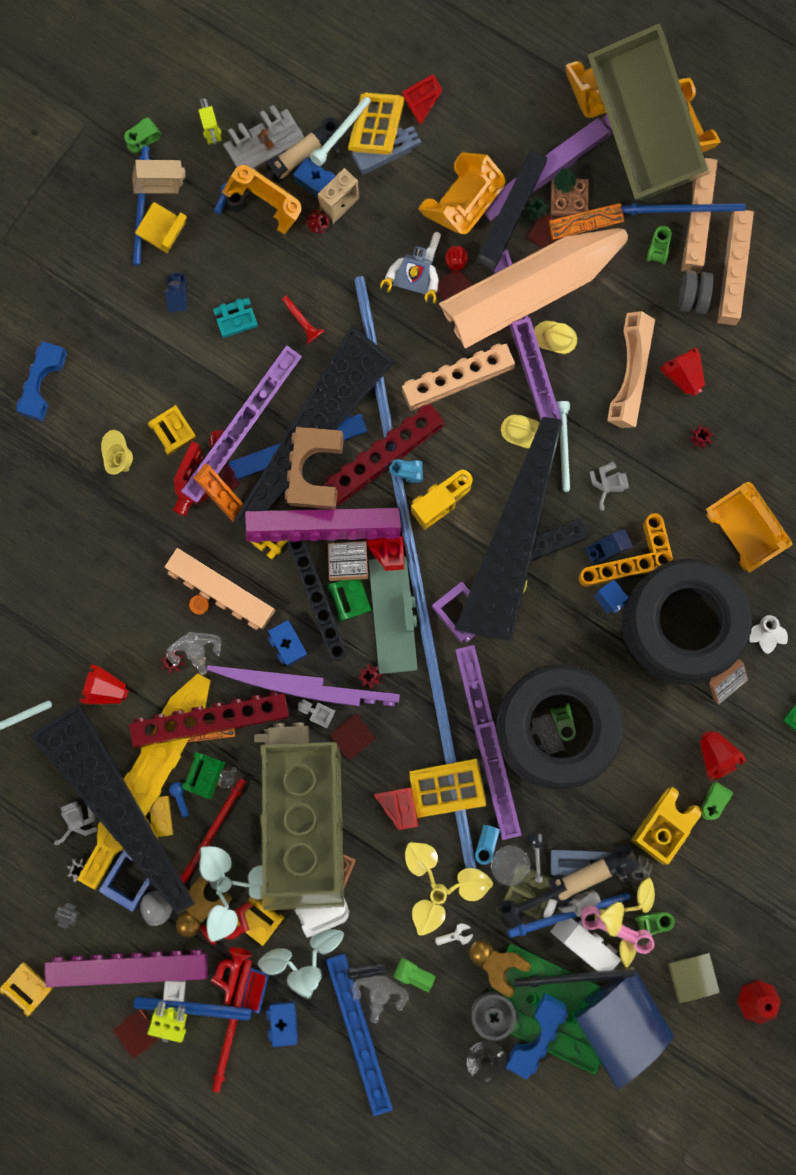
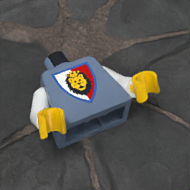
(413, 274)

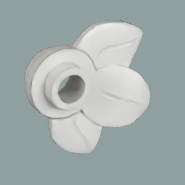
(768, 637)

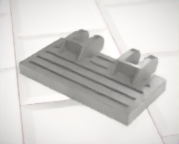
(250, 151)

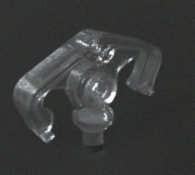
(193, 646)
(380, 990)

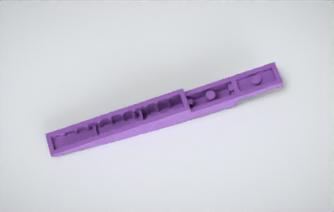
(560, 158)
(531, 359)
(245, 418)
(305, 687)
(488, 742)

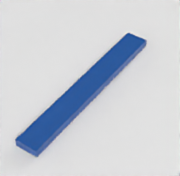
(259, 460)
(359, 1036)

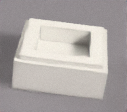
(549, 908)
(174, 991)

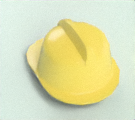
(555, 337)
(519, 430)
(115, 453)

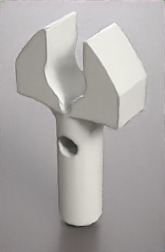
(433, 245)
(455, 935)

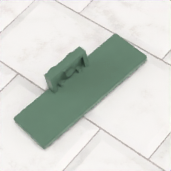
(393, 618)

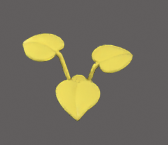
(428, 915)
(613, 918)

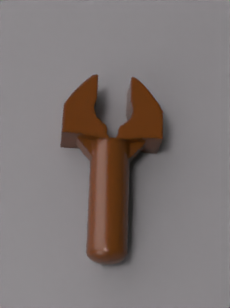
(264, 138)

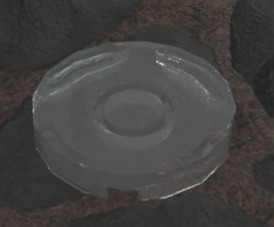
(510, 865)

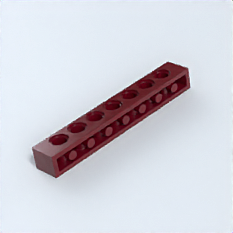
(379, 447)
(139, 725)

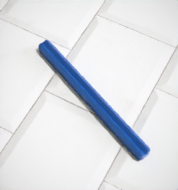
(195, 1008)

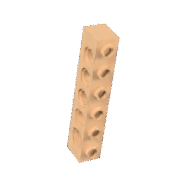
(498, 352)

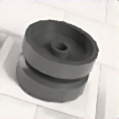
(695, 292)
(496, 1027)

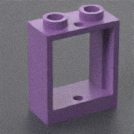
(444, 601)

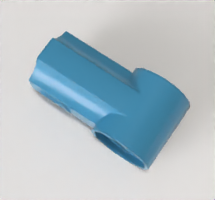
(409, 470)
(487, 842)

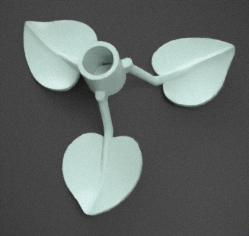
(213, 865)
(307, 978)

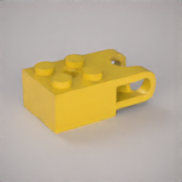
(441, 499)
(670, 823)

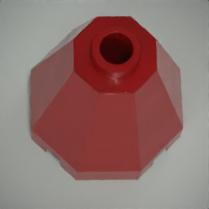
(686, 372)
(103, 688)
(719, 755)
(759, 1001)

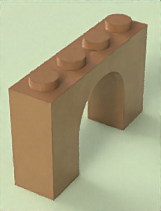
(308, 442)

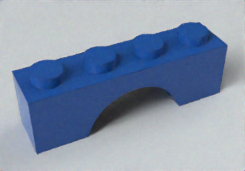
(48, 359)
(524, 1057)

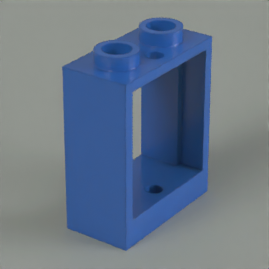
(117, 895)

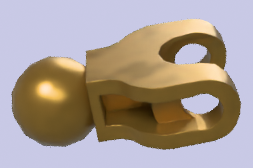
(189, 923)
(497, 965)

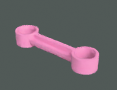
(625, 933)

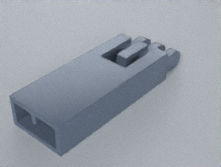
(369, 161)
(568, 861)

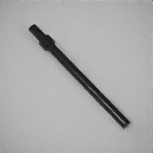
(536, 981)

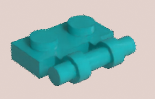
(236, 322)

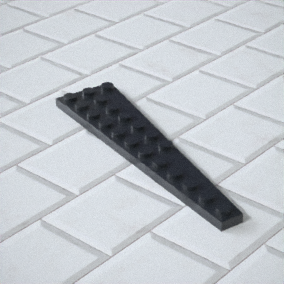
(341, 388)
(500, 582)
(90, 770)

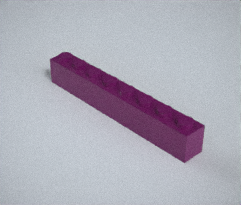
(322, 524)
(126, 969)

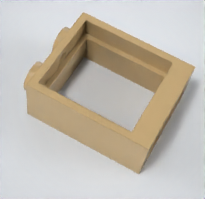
(158, 176)
(339, 191)

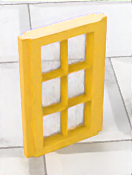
(377, 124)
(447, 788)

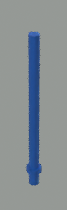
(634, 208)
(140, 214)
(523, 929)

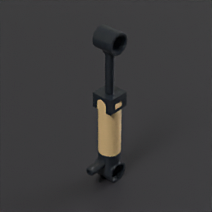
(281, 166)
(562, 888)

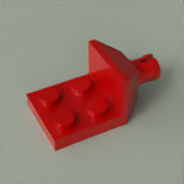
(192, 459)

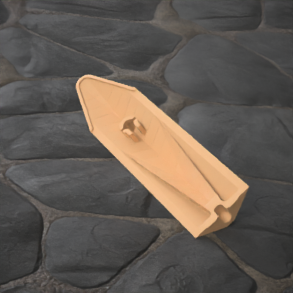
(530, 284)

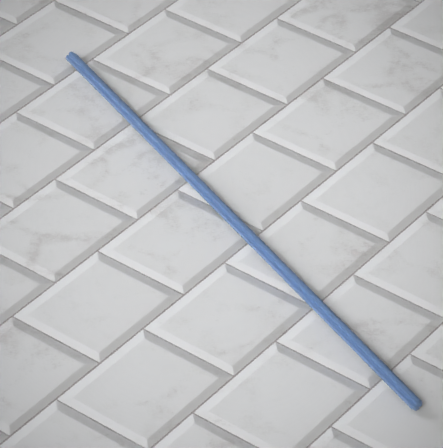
(416, 580)

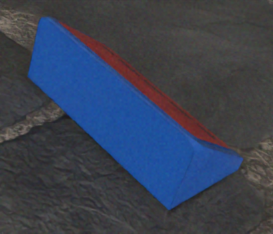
(255, 990)

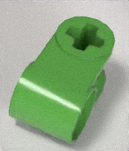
(142, 134)
(659, 248)
(563, 720)
(716, 798)
(652, 922)

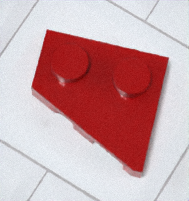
(422, 97)
(388, 552)
(400, 807)

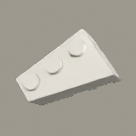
(585, 945)

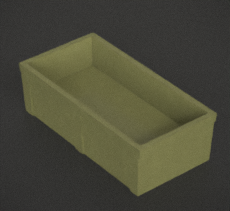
(648, 113)
(302, 826)

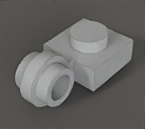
(321, 714)

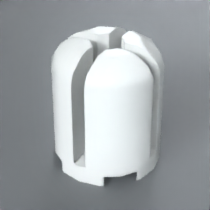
(321, 919)

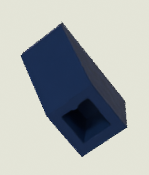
(176, 292)
(608, 547)

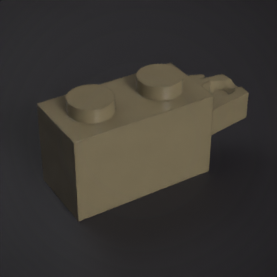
(284, 735)

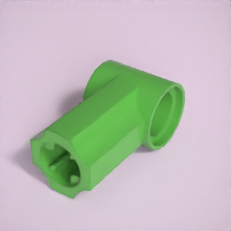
(409, 973)

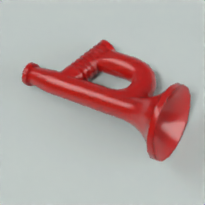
(311, 332)
(243, 927)
(239, 956)

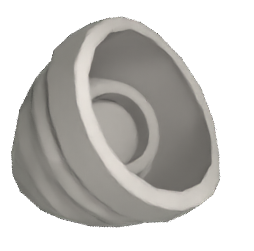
(155, 908)

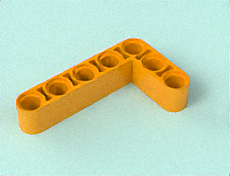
(633, 562)

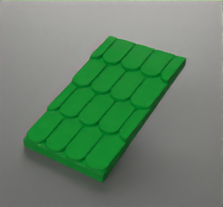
(570, 1041)

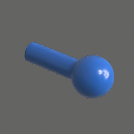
(220, 205)
(176, 791)

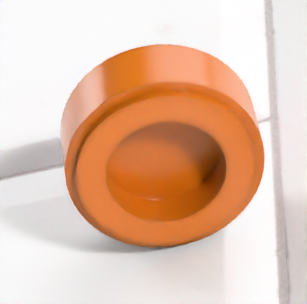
(199, 605)

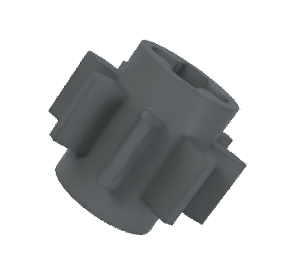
(73, 868)
(643, 869)
(66, 915)

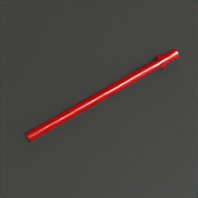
(236, 791)
(219, 1076)

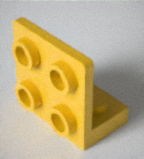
(161, 227)

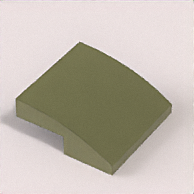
(527, 890)
(693, 978)

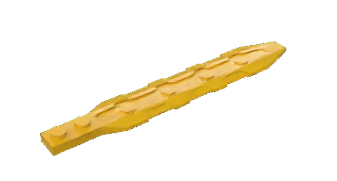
(148, 775)

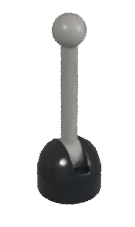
(537, 841)

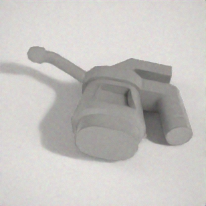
(613, 483)
(74, 819)
(580, 901)

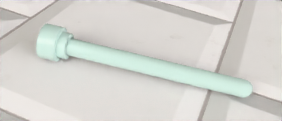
(319, 156)
(564, 407)
(25, 714)

